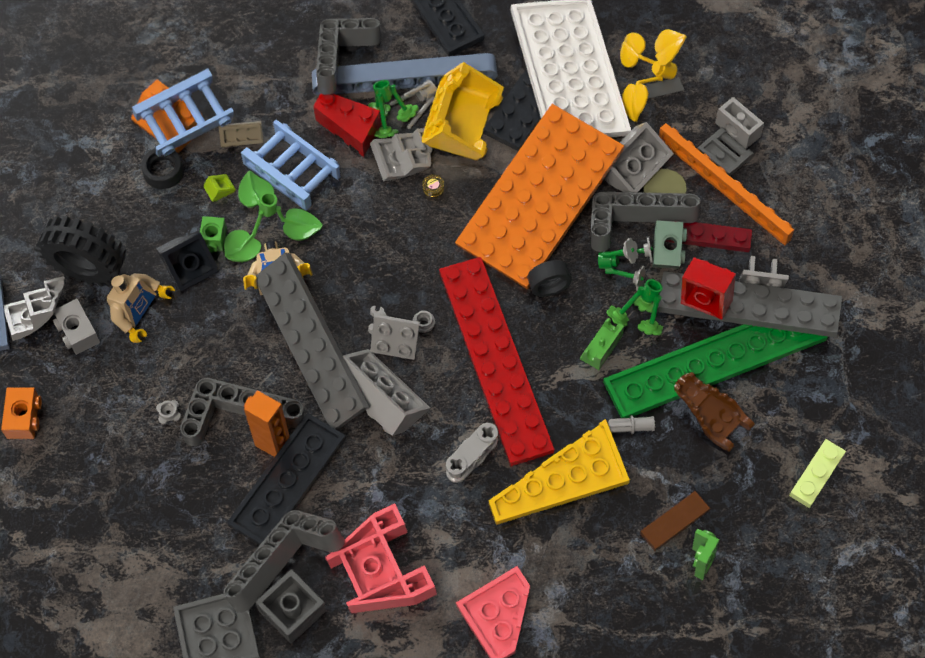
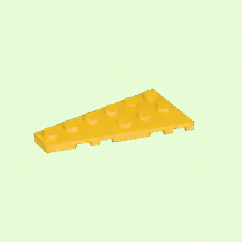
(571, 474)

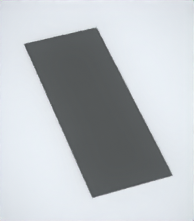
(664, 87)

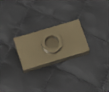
(241, 134)

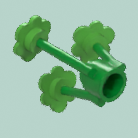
(383, 93)
(647, 299)

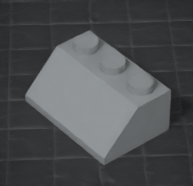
(639, 160)

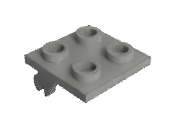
(763, 278)
(393, 335)

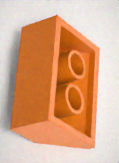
(161, 116)

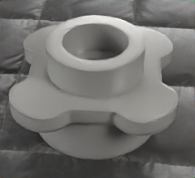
(166, 406)

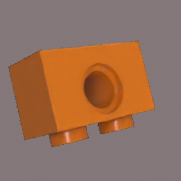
(15, 402)

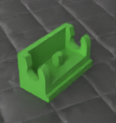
(602, 344)

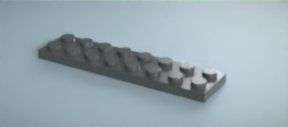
(763, 307)
(311, 342)

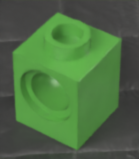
(212, 226)

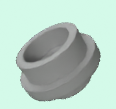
(425, 316)

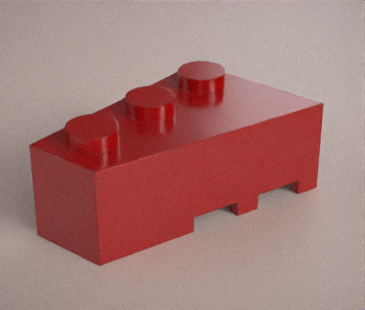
(348, 120)

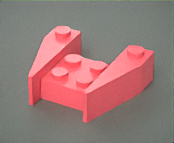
(375, 569)

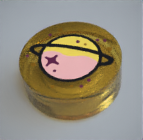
(433, 185)

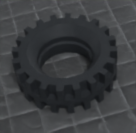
(80, 250)

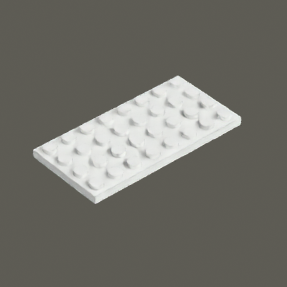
(570, 63)

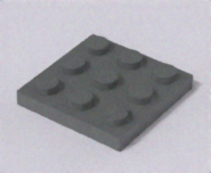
(215, 630)

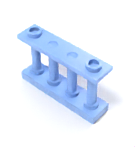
(183, 92)
(286, 183)

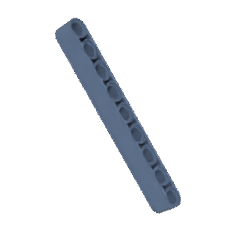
(405, 73)

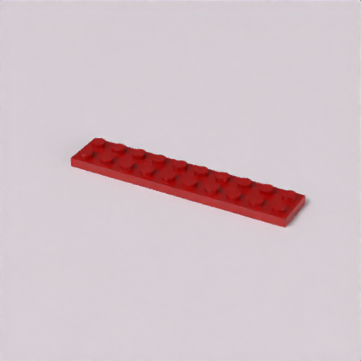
(496, 362)

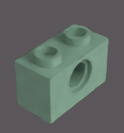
(668, 231)

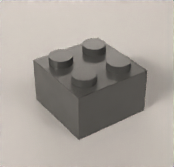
(291, 606)

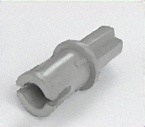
(632, 424)

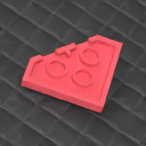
(497, 613)

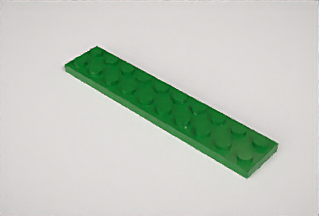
(710, 361)

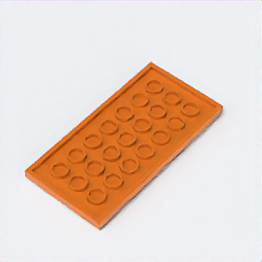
(539, 195)

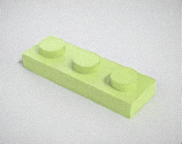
(817, 473)

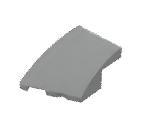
(401, 155)
(33, 312)

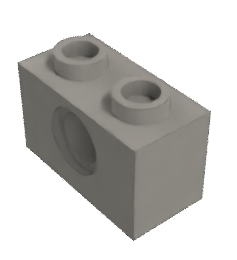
(739, 122)
(73, 315)

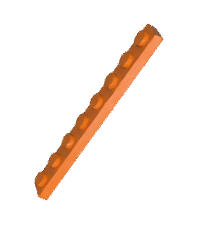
(726, 185)

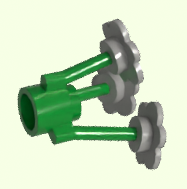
(610, 259)

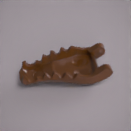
(714, 410)

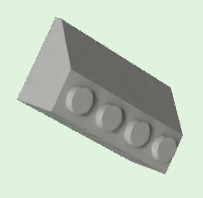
(386, 394)

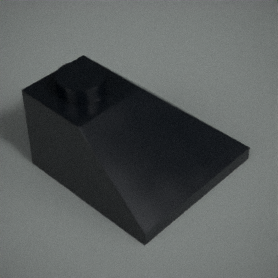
(187, 260)

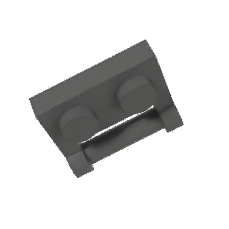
(722, 155)

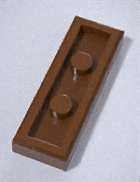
(674, 521)

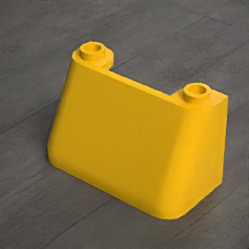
(461, 112)

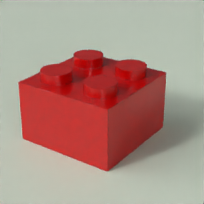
(707, 288)

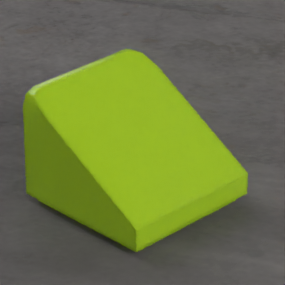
(218, 187)

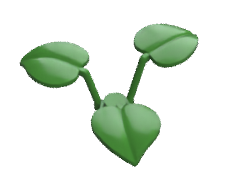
(256, 191)

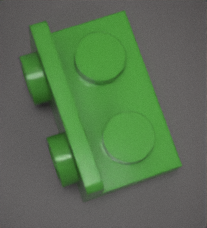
(706, 547)

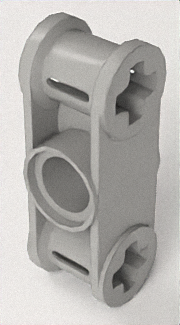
(471, 452)

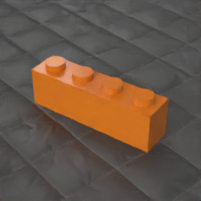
(266, 423)

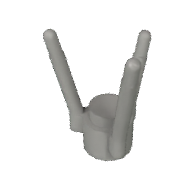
(424, 92)

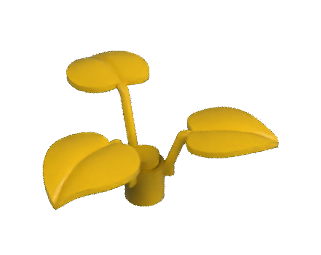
(667, 47)

